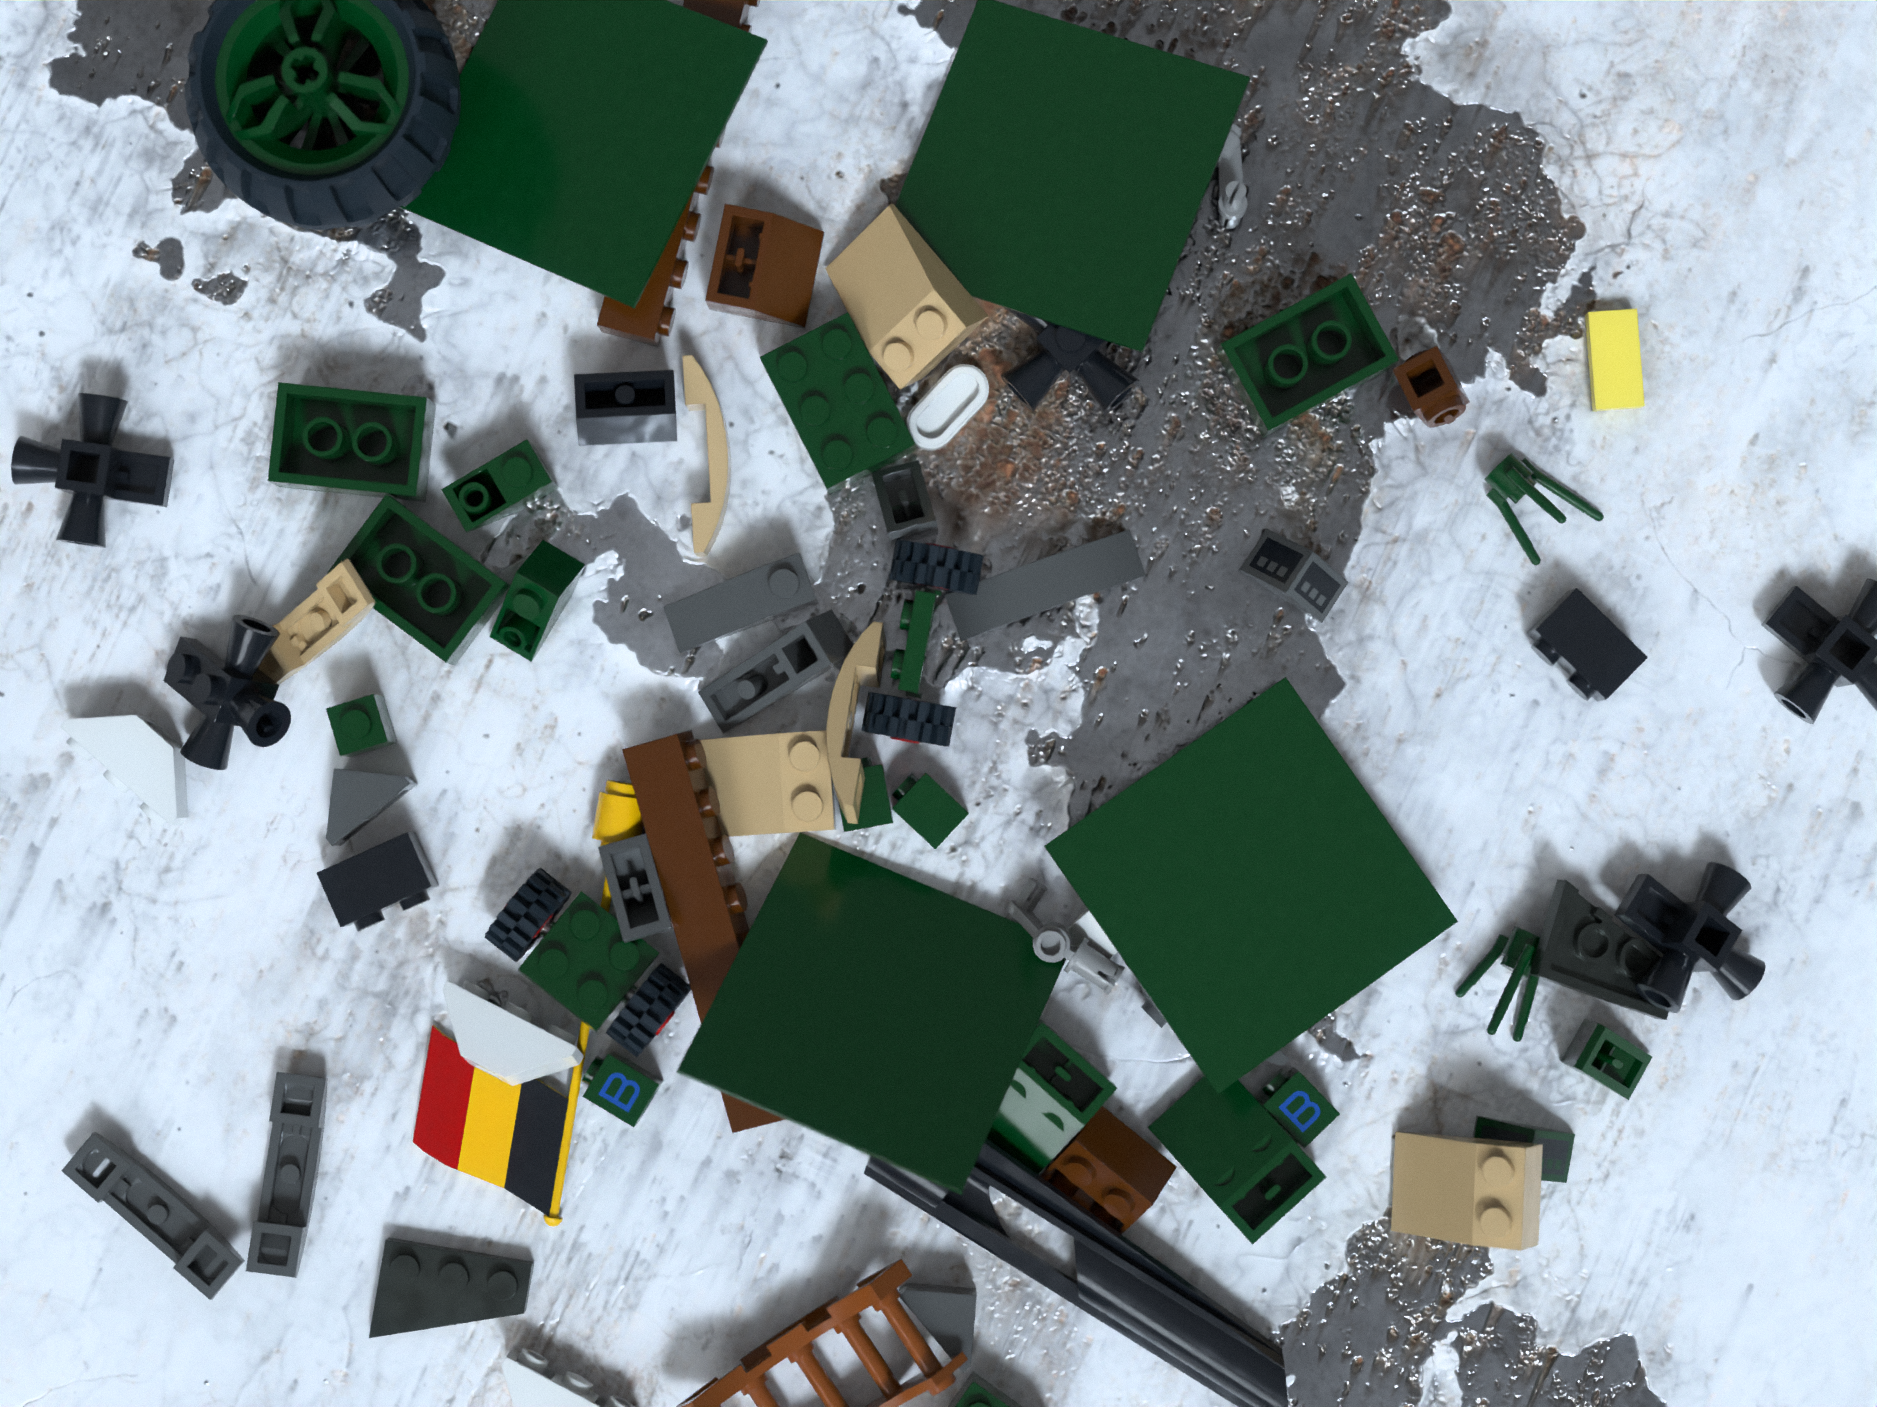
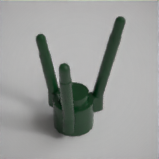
(1515, 480)
(1518, 958)

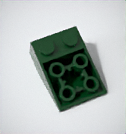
(1048, 1100)
(1237, 1155)

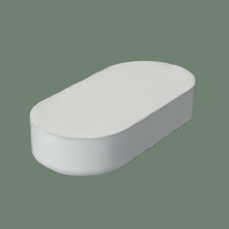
(948, 407)

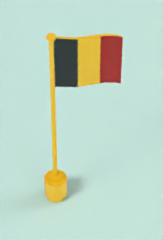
(520, 1131)

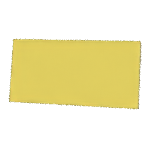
(1614, 360)

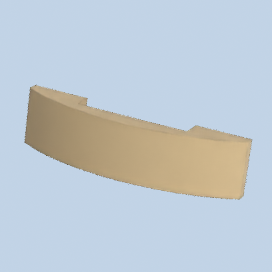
(708, 516)
(318, 622)
(860, 668)

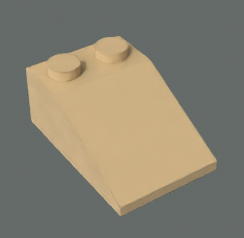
(902, 298)
(771, 783)
(1467, 1190)

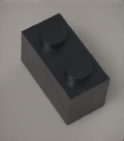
(625, 407)
(1585, 646)
(377, 881)

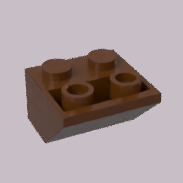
(764, 266)
(1110, 1171)

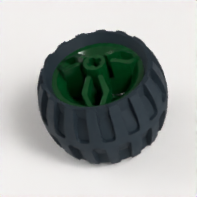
(323, 184)

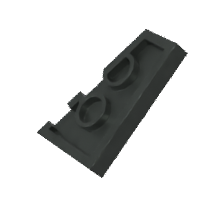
(1592, 953)
(445, 1286)

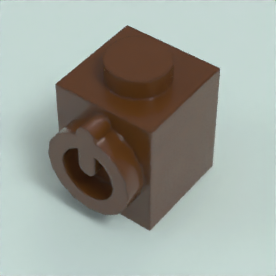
(1432, 387)

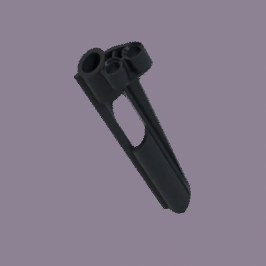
(1114, 1277)

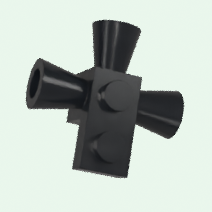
(1072, 356)
(93, 470)
(1836, 648)
(229, 692)
(1691, 936)

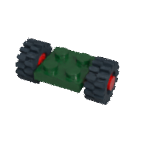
(934, 568)
(587, 962)

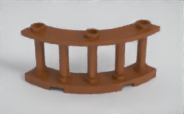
(843, 1316)

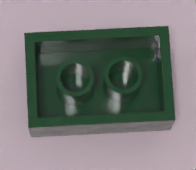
(1307, 355)
(838, 403)
(351, 442)
(423, 580)

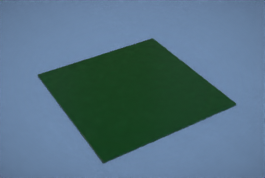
(588, 133)
(1067, 169)
(1250, 885)
(875, 1013)

